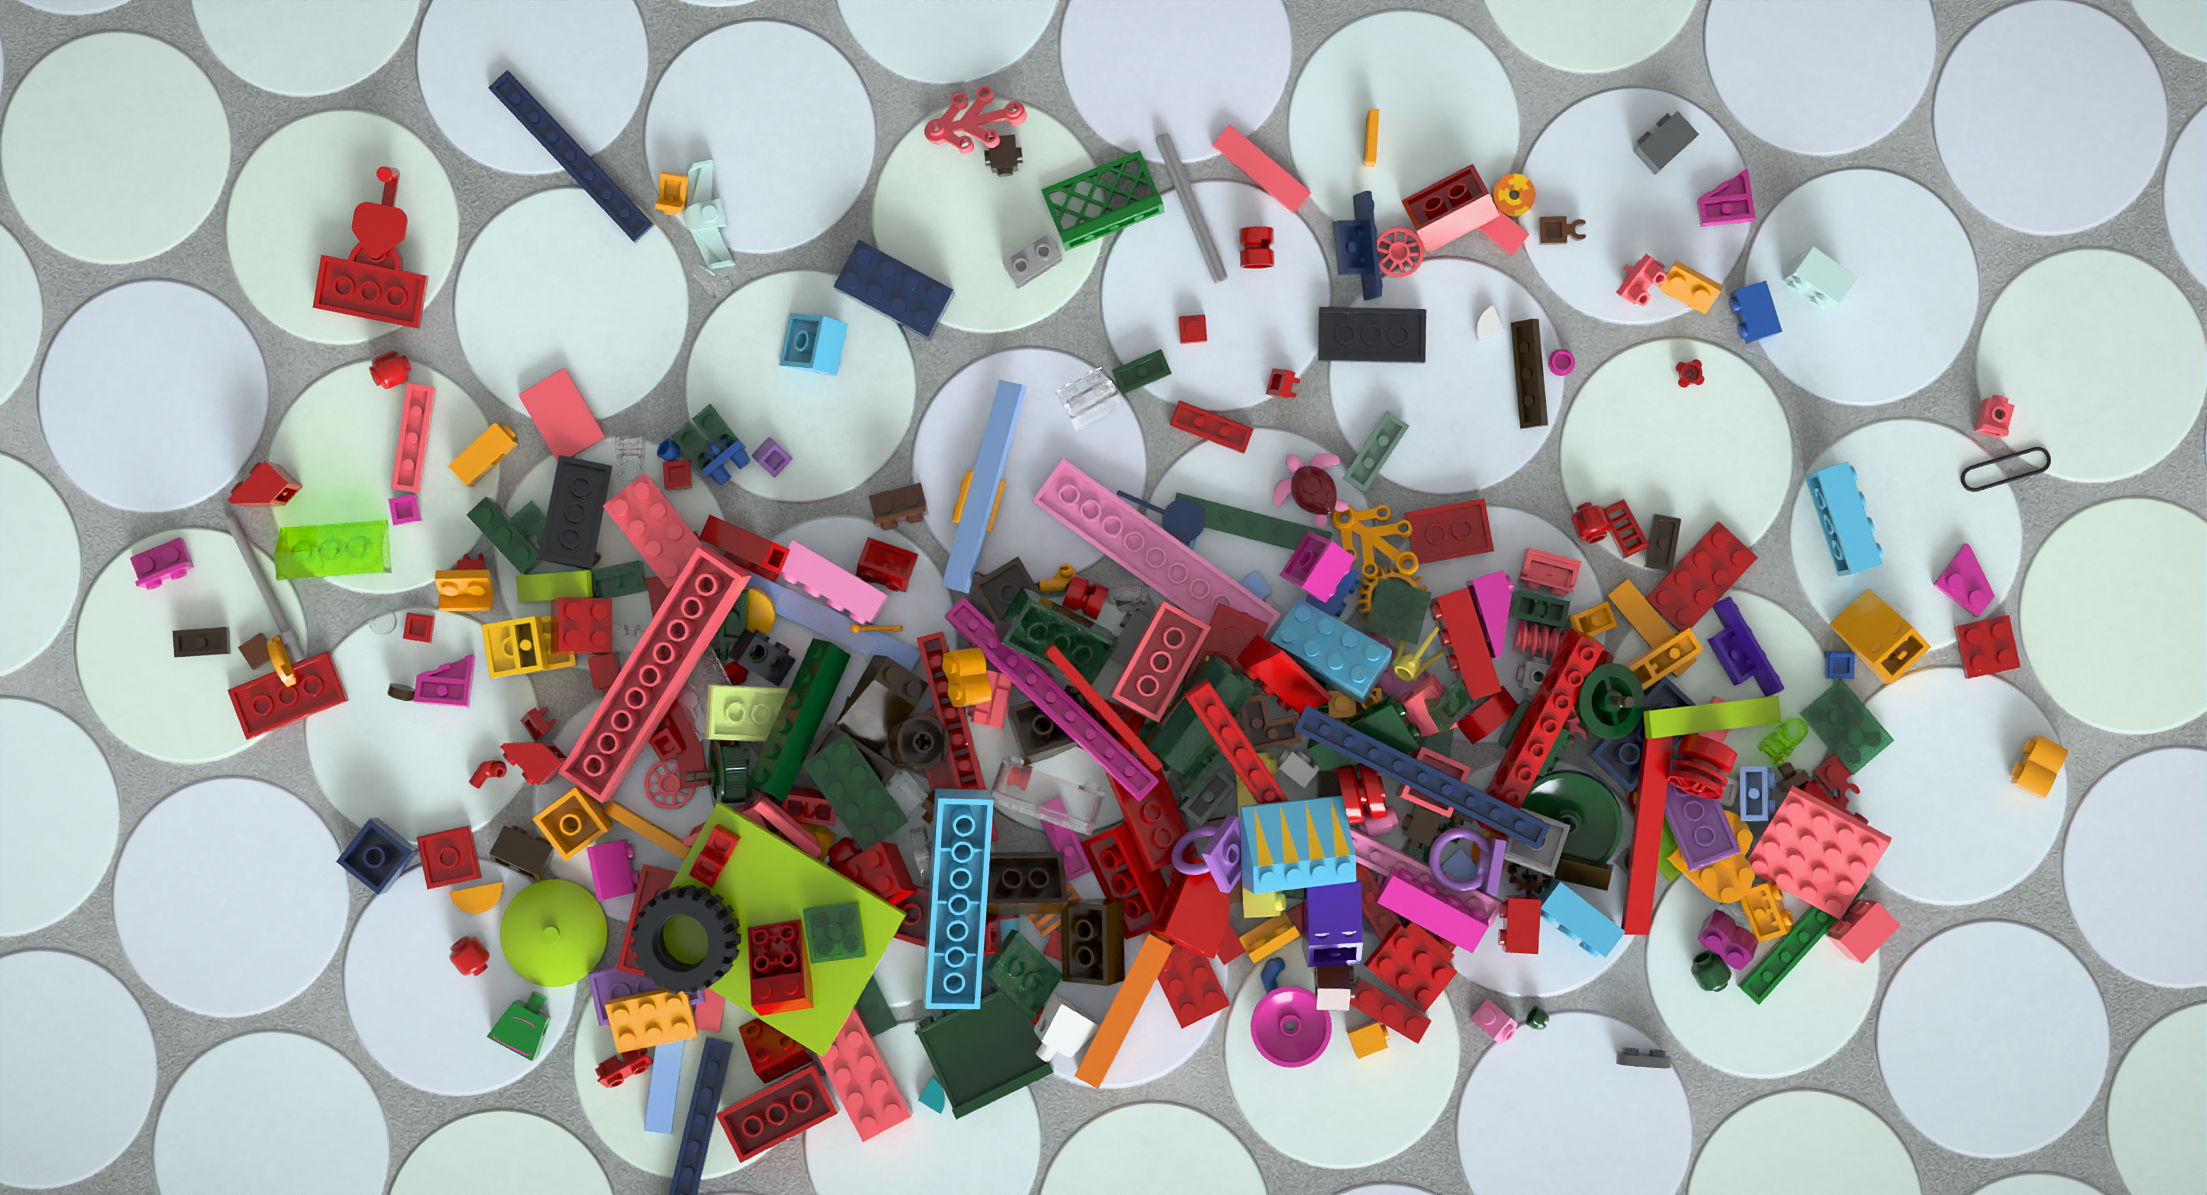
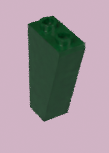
(1383, 721)

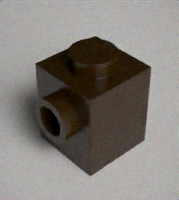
(1004, 157)
(1421, 827)

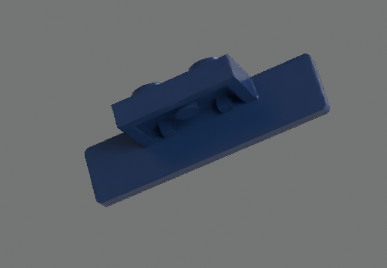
(1358, 246)

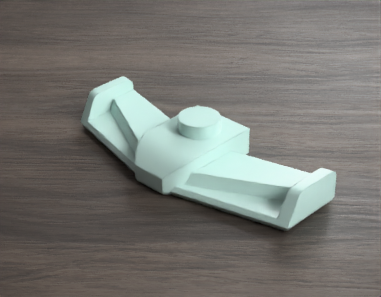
(706, 215)

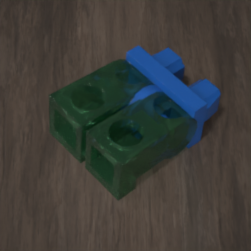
(716, 452)

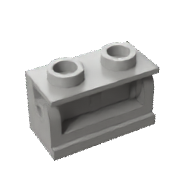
(1032, 261)

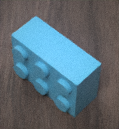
(1579, 919)

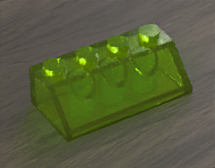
(333, 551)

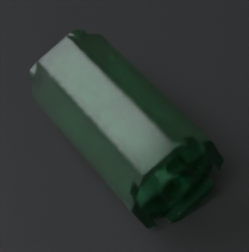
(1180, 733)

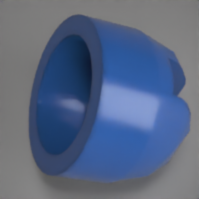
(668, 450)

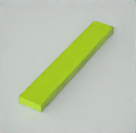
(1712, 717)

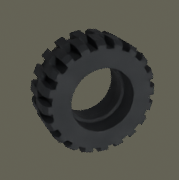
(661, 964)

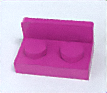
(162, 563)

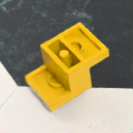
(522, 647)

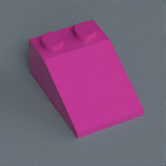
(1492, 603)

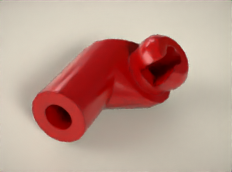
(486, 770)

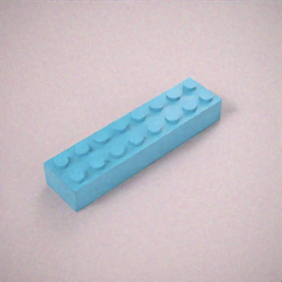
(957, 898)

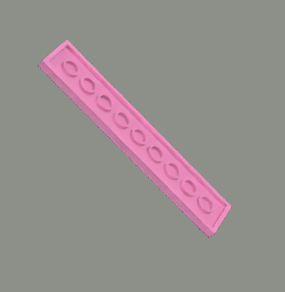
(1144, 547)

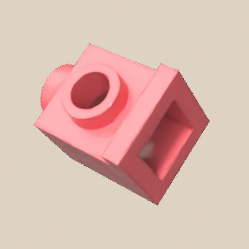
(1988, 423)

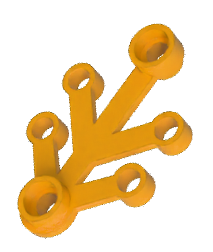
(1372, 537)

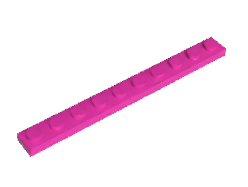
(1053, 701)

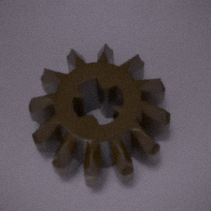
(1520, 875)

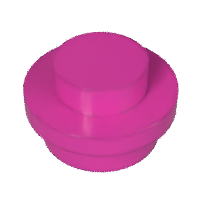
(1561, 362)

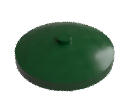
(1583, 804)

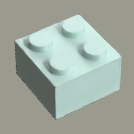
(1819, 279)

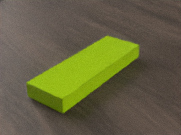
(554, 585)

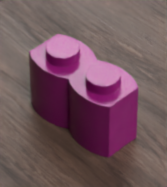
(1725, 938)

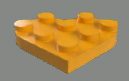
(1725, 879)

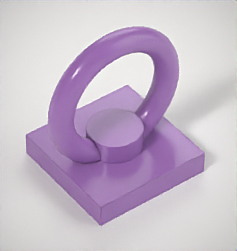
(1220, 855)
(1488, 865)

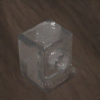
(626, 639)

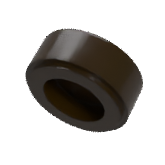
(401, 692)

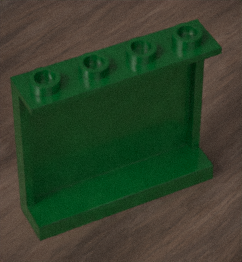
(982, 1052)

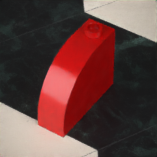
(1194, 912)

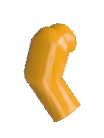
(1060, 581)

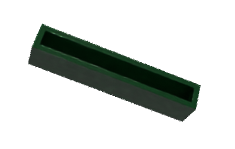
(798, 719)

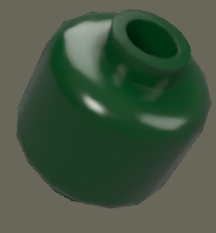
(1710, 971)

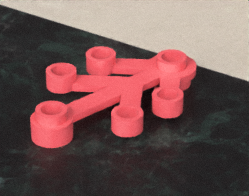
(971, 121)

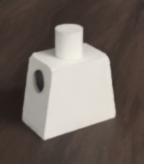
(1063, 1028)

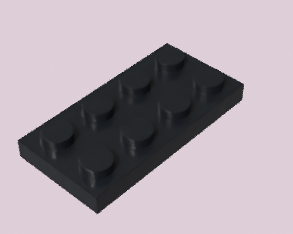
(1371, 335)
(575, 512)

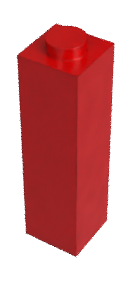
(744, 544)

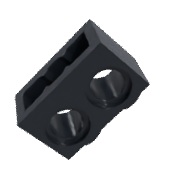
(760, 659)

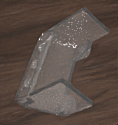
(1047, 796)

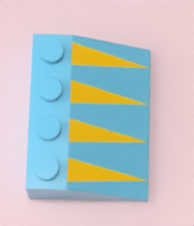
(1296, 844)

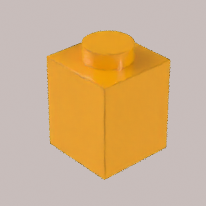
(1368, 1038)

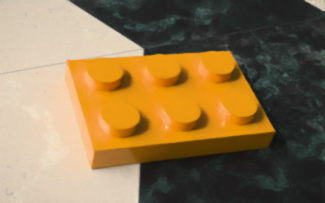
(650, 1019)

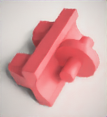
(1640, 278)

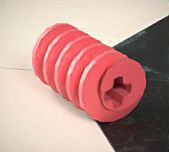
(1539, 640)

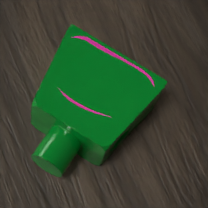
(523, 1027)

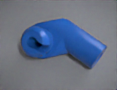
(1270, 973)

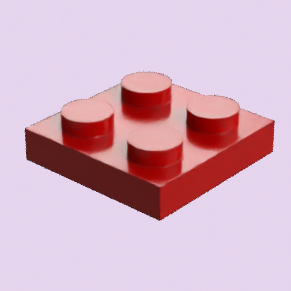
(1987, 646)

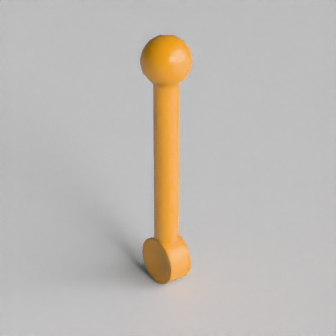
(855, 628)

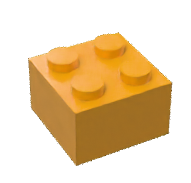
(573, 822)

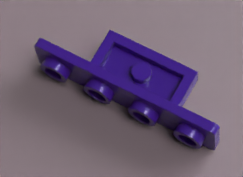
(1740, 651)

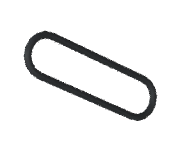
(2009, 479)

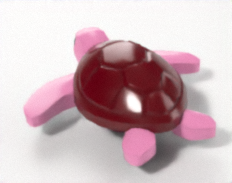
(1311, 487)

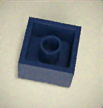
(377, 856)

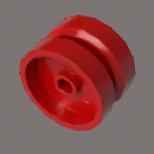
(1357, 793)

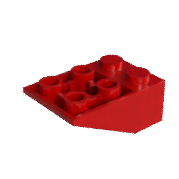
(779, 968)

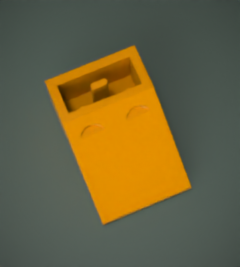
(1879, 636)

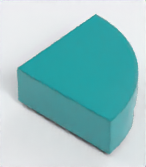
(933, 1095)

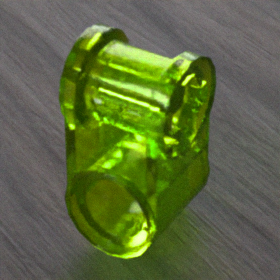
(1782, 741)

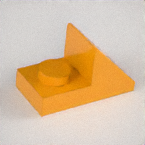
(1594, 619)

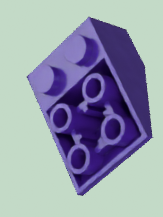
(1333, 925)

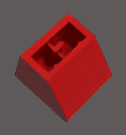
(265, 487)
(537, 759)

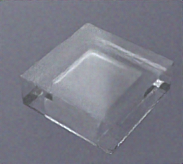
(1734, 913)

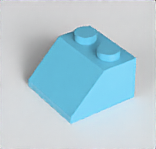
(813, 344)

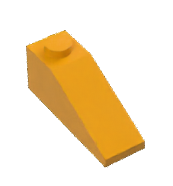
(1664, 657)

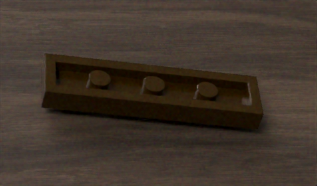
(1529, 373)

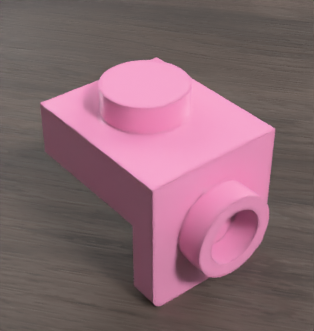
(1494, 1022)

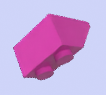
(1317, 566)
(613, 869)

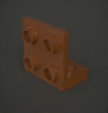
(899, 505)

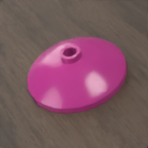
(1290, 1046)

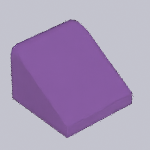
(771, 457)

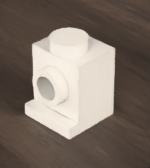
(1297, 767)

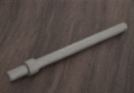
(288, 636)

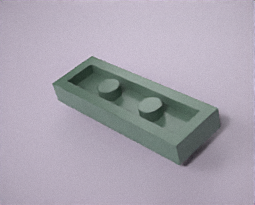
(1375, 451)

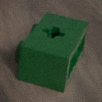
(1539, 609)

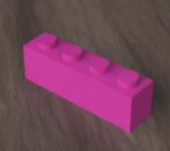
(1433, 909)

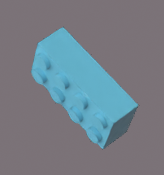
(1844, 519)
(1332, 651)

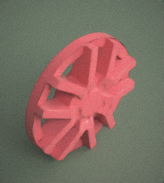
(1399, 252)
(668, 784)

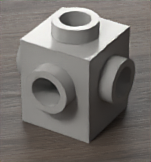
(1525, 674)

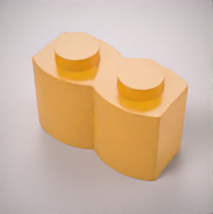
(966, 677)
(2038, 766)

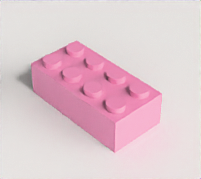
(833, 582)

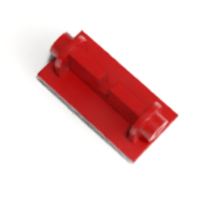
(612, 1072)

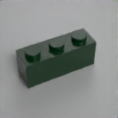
(505, 535)

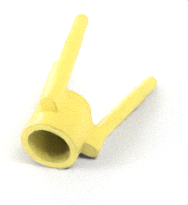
(1408, 666)

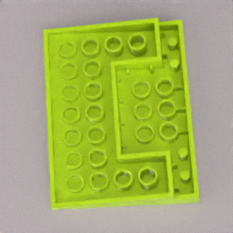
(770, 885)

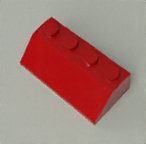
(1125, 877)

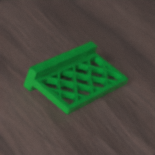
(1106, 222)

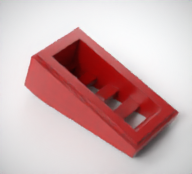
(1632, 524)

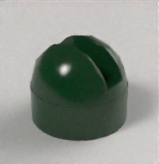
(1536, 1018)

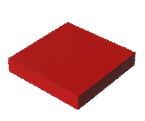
(449, 857)

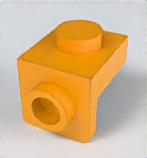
(672, 192)

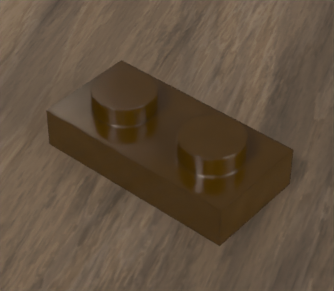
(1662, 542)
(201, 642)

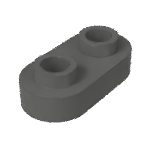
(1632, 1057)

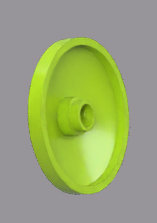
(554, 932)

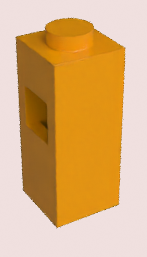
(484, 454)

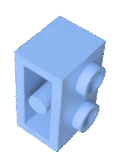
(1756, 793)

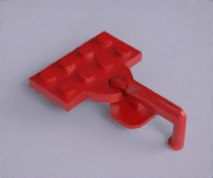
(368, 285)

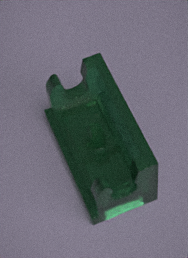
(619, 580)

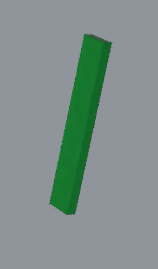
(1788, 952)

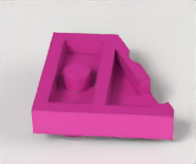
(1728, 203)
(1966, 582)
(447, 684)

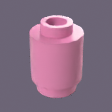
(1379, 826)

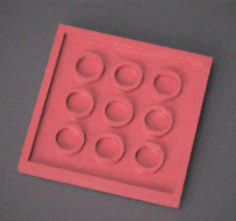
(1817, 852)

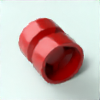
(1256, 246)
(1085, 597)

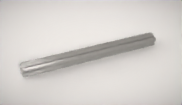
(1191, 208)

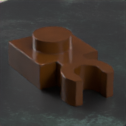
(1555, 230)

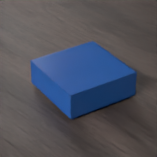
(1840, 665)

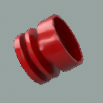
(1702, 766)

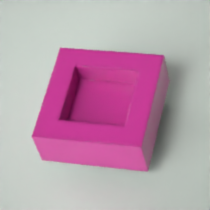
(405, 510)

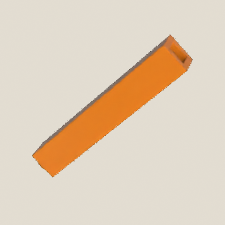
(1124, 1009)

